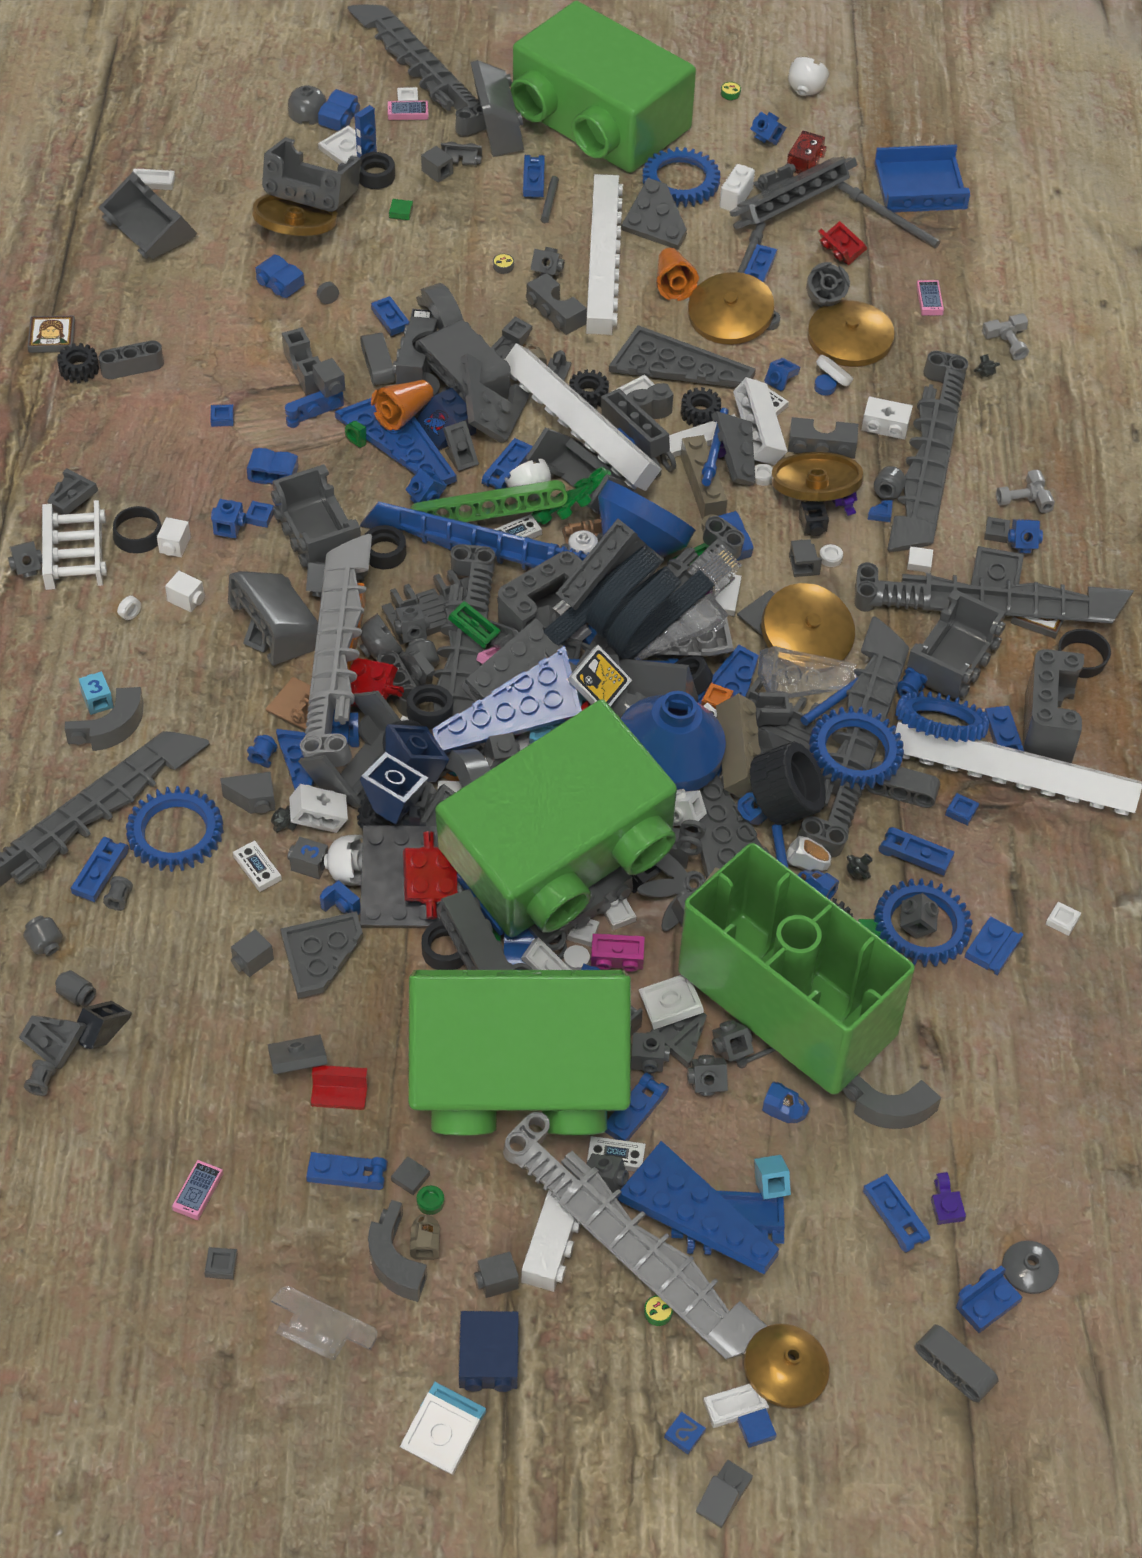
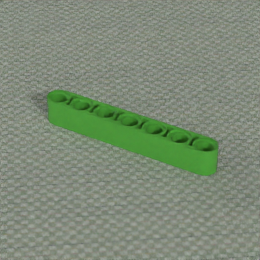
(498, 497)

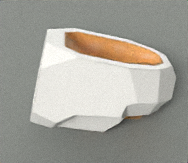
(808, 855)

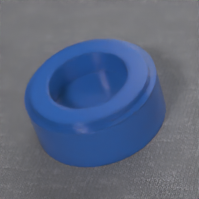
(825, 384)

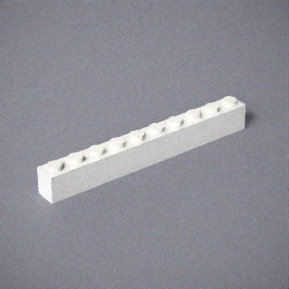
(603, 255)
(582, 418)
(1024, 769)

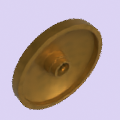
(292, 217)
(731, 308)
(851, 333)
(817, 476)
(808, 621)

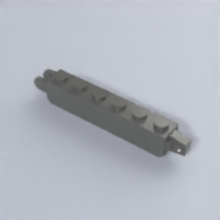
(793, 191)

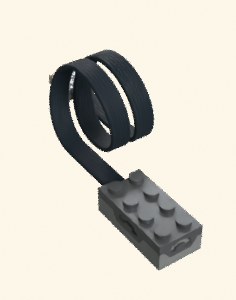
(626, 621)

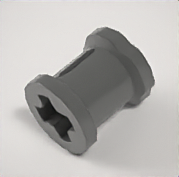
(118, 892)
(40, 1077)

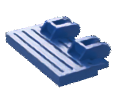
(764, 1214)

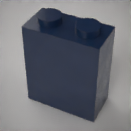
(488, 1350)

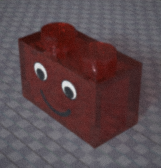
(807, 151)

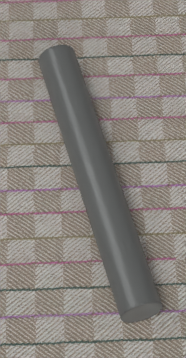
(549, 199)

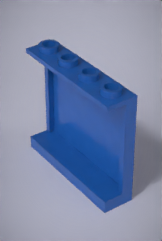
(920, 178)

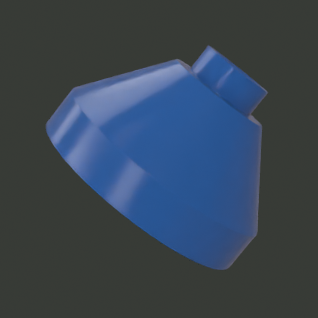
(652, 523)
(679, 737)

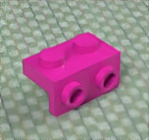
(617, 952)

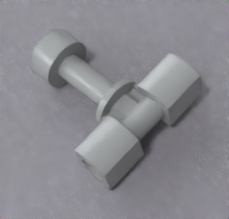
(1007, 331)
(1033, 491)

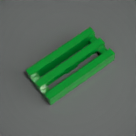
(471, 626)

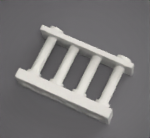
(51, 537)

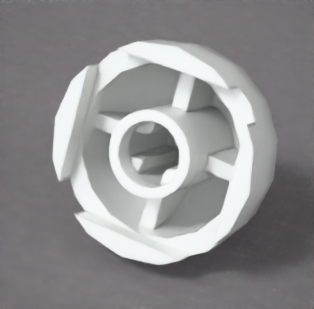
(807, 76)
(529, 474)
(345, 860)

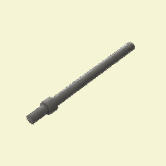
(857, 195)
(755, 238)

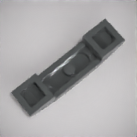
(514, 332)

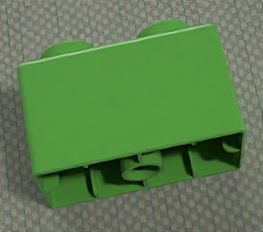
(602, 86)
(559, 821)
(794, 967)
(519, 1045)

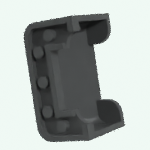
(146, 218)
(277, 612)

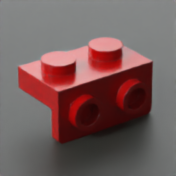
(842, 242)

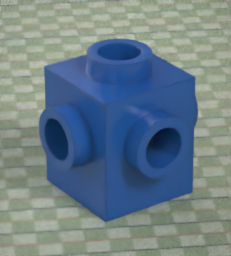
(767, 128)
(425, 486)
(228, 518)
(1019, 529)

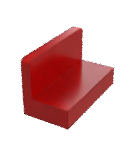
(339, 1087)

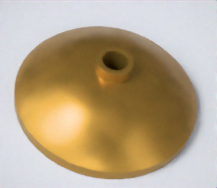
(778, 1377)

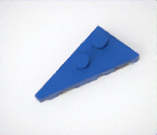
(290, 746)

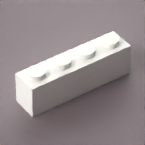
(757, 406)
(550, 1246)

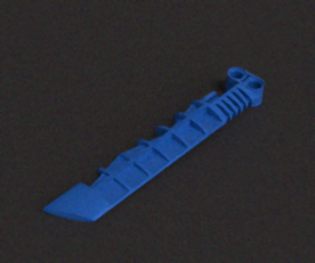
(451, 532)

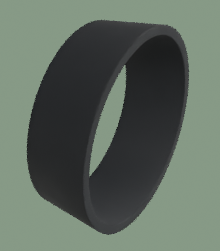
(136, 545)
(1091, 638)

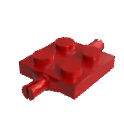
(374, 677)
(428, 875)

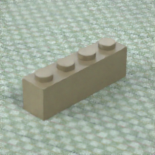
(709, 498)
(740, 728)

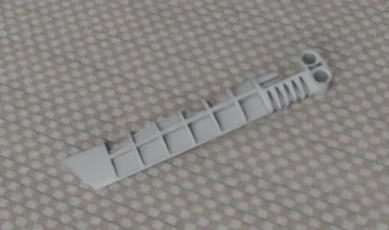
(336, 628)
(651, 1259)

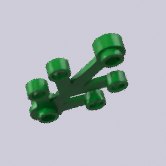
(580, 494)

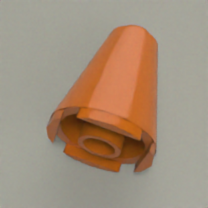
(675, 275)
(400, 402)

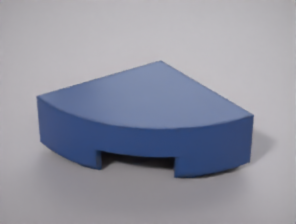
(881, 512)
(354, 736)

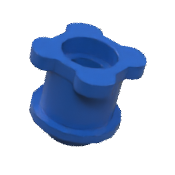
(911, 682)
(262, 750)

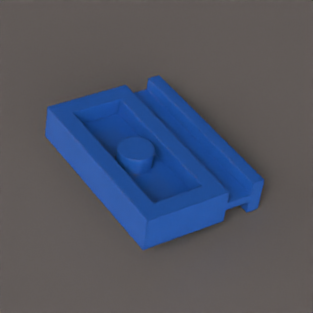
(993, 945)

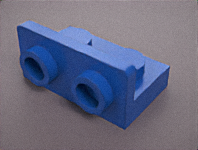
(987, 1299)

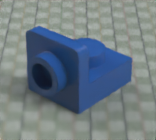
(779, 372)
(341, 896)

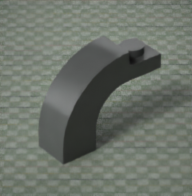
(441, 304)
(114, 726)
(467, 764)
(892, 1110)
(393, 1270)

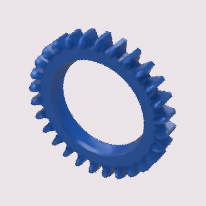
(702, 191)
(910, 704)
(891, 742)
(141, 816)
(959, 917)

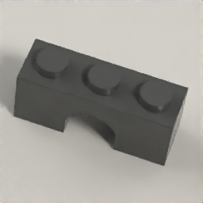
(545, 296)
(298, 353)
(805, 438)

